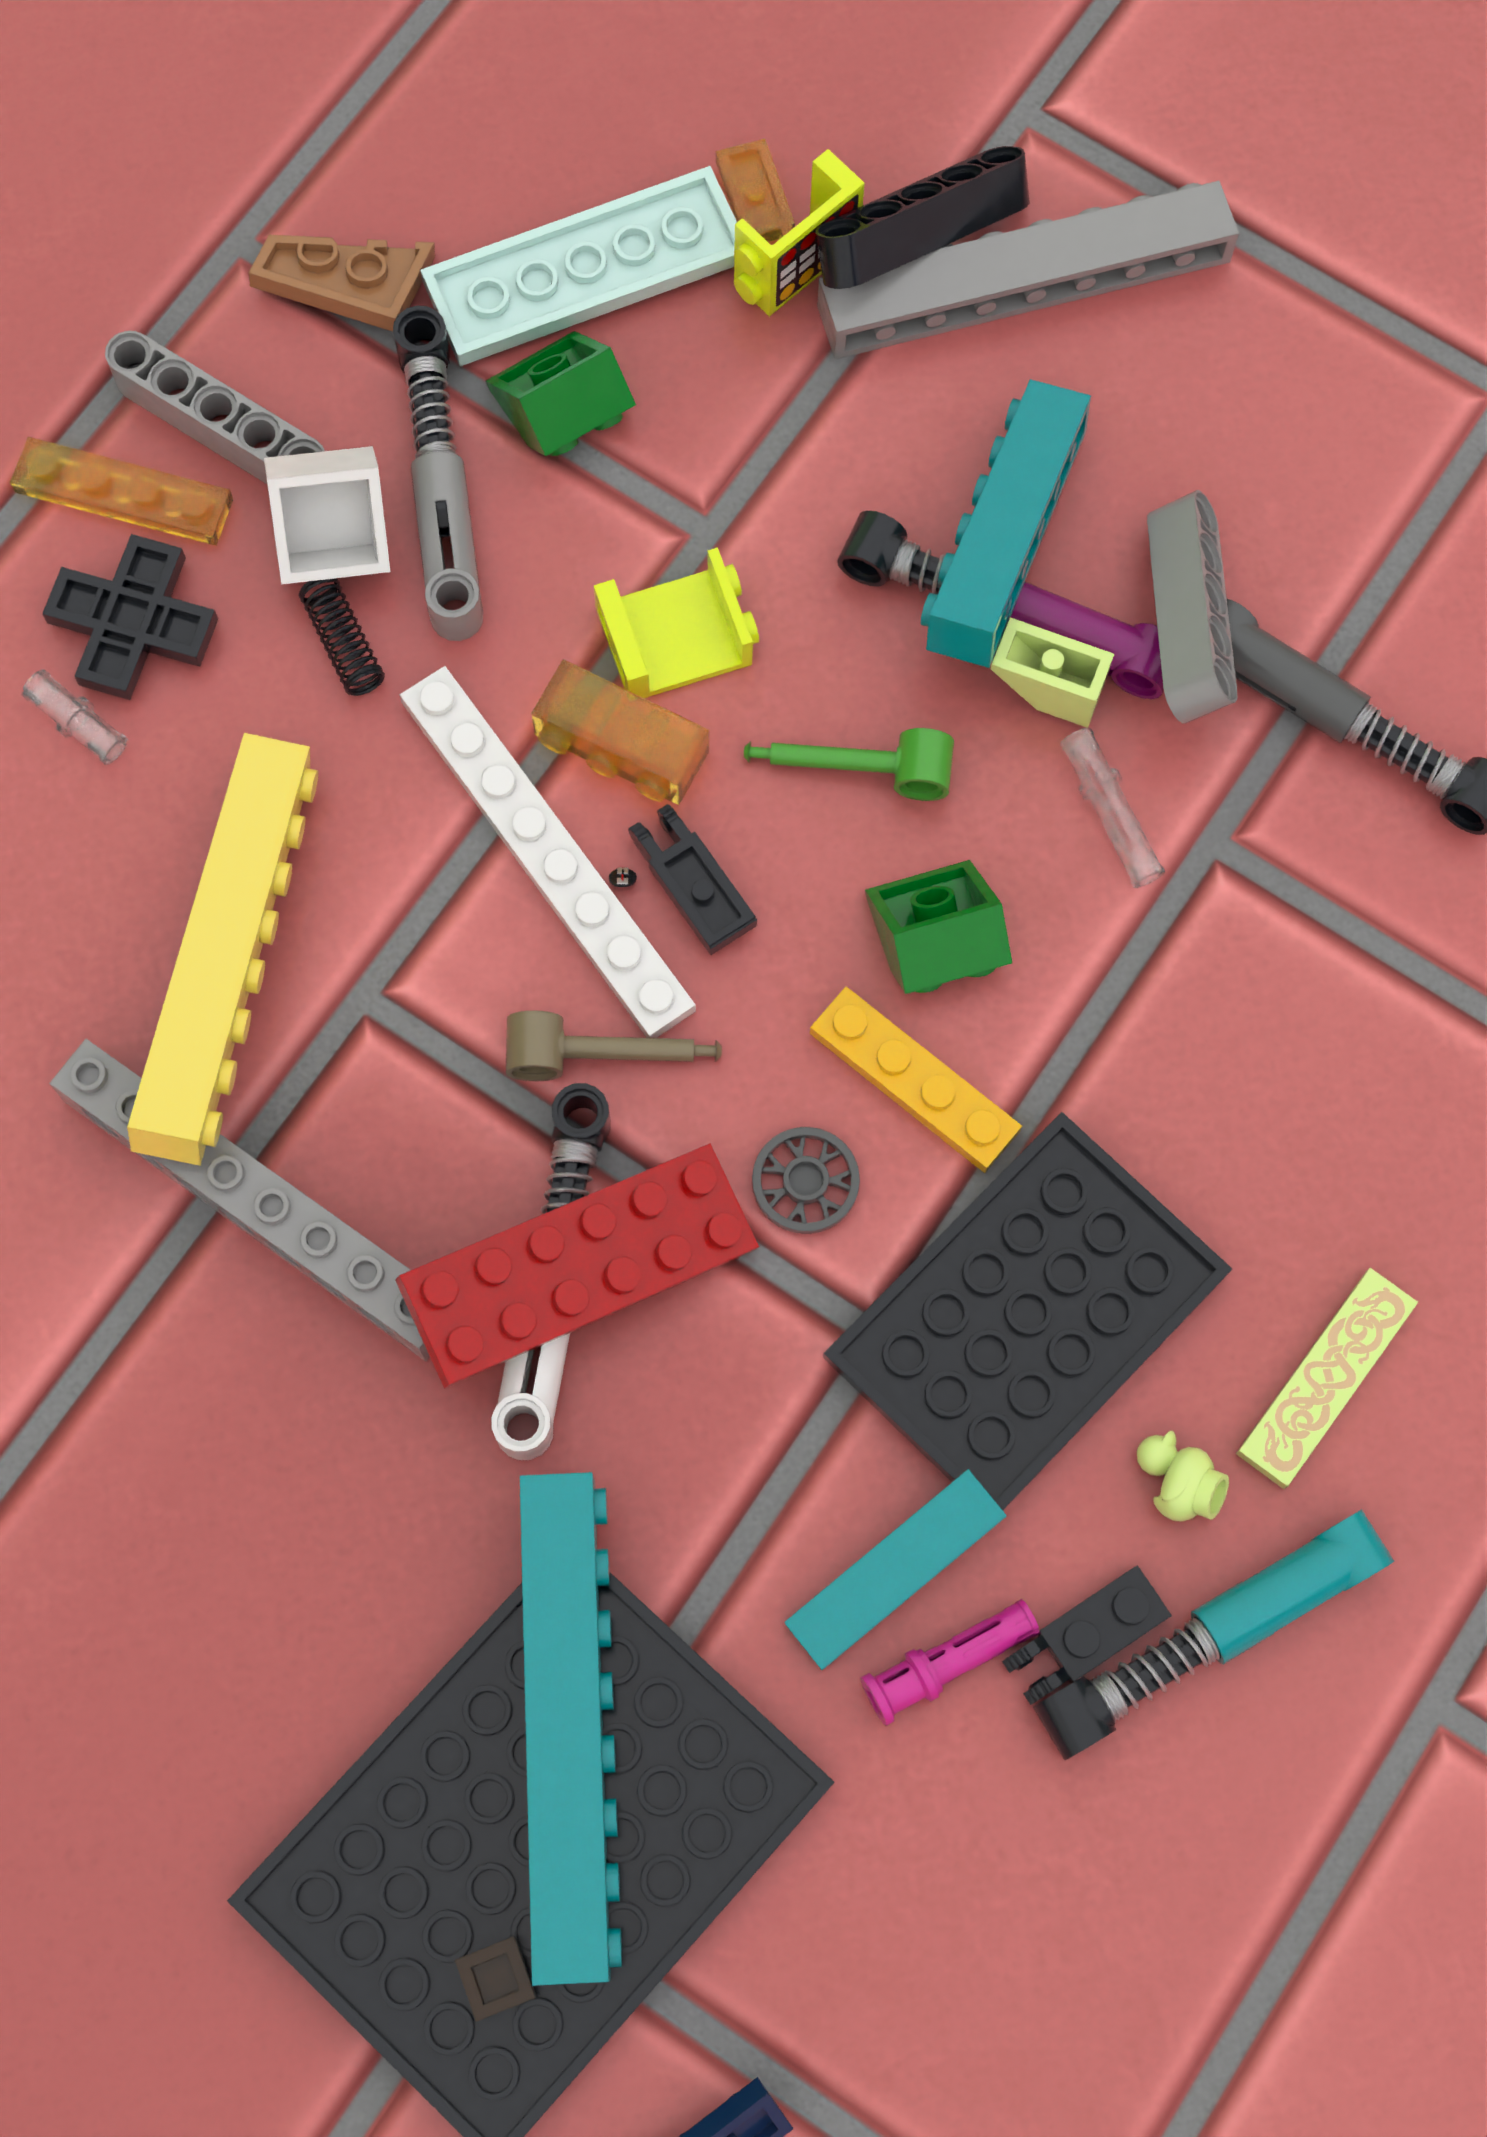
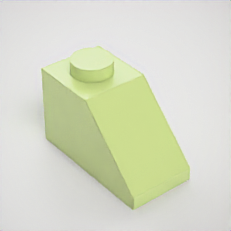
(1052, 671)

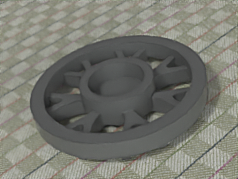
(805, 1180)

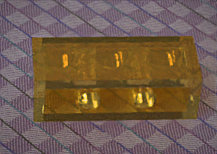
(620, 733)

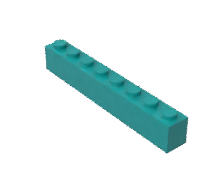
(565, 1730)

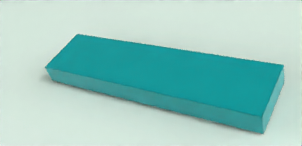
(895, 1569)

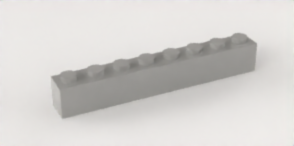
(1033, 269)

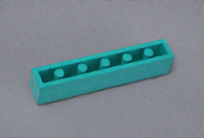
(1006, 524)

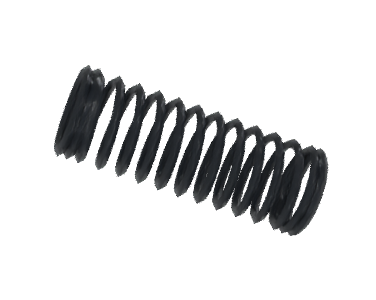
(324, 599)

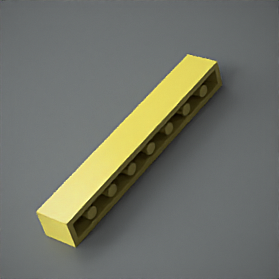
(221, 952)

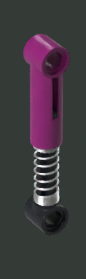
(880, 553)

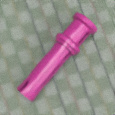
(926, 1672)

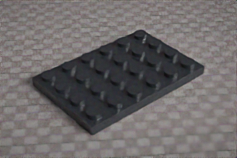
(1027, 1313)

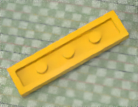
(915, 1079)

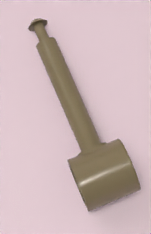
(538, 1047)

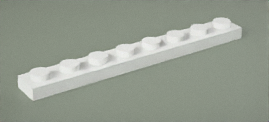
(548, 854)

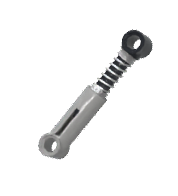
(438, 476)

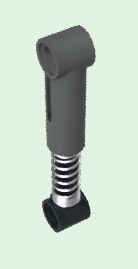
(1346, 713)

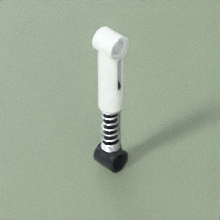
(573, 1157)

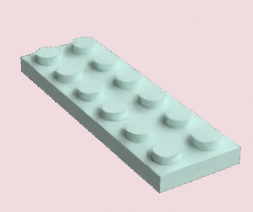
(583, 265)

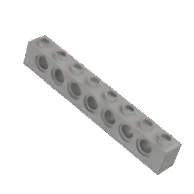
(254, 1201)

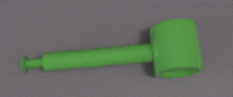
(919, 765)

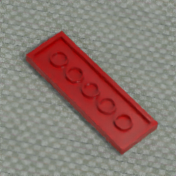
(575, 1265)

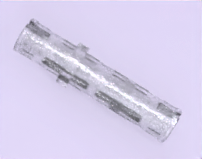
(1085, 752)

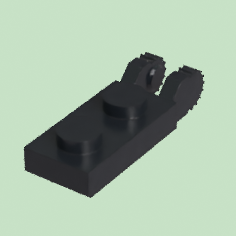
(695, 883)
(1093, 1631)

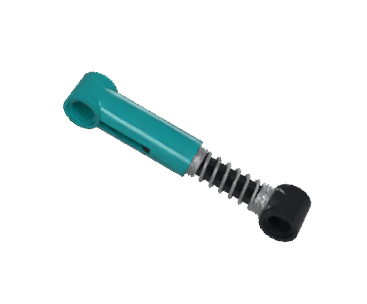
(1218, 1631)

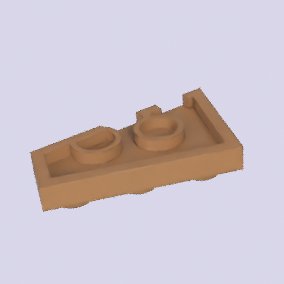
(351, 281)

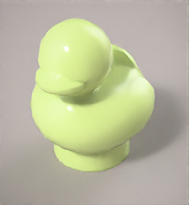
(1189, 1482)

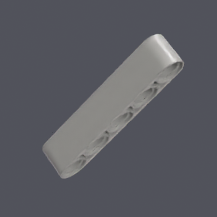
(200, 403)
(1191, 608)

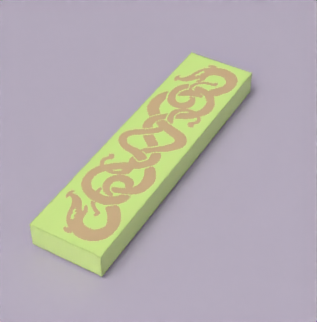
(1326, 1378)

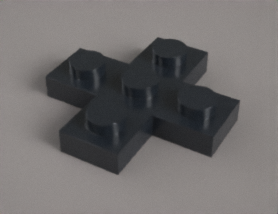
(130, 616)

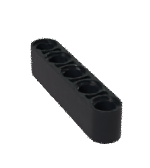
(922, 217)

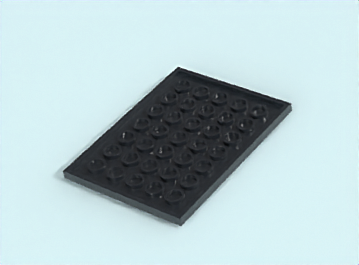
(430, 1861)

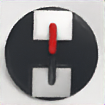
(622, 877)

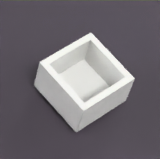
(327, 514)

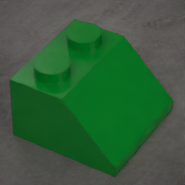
(563, 393)
(940, 927)

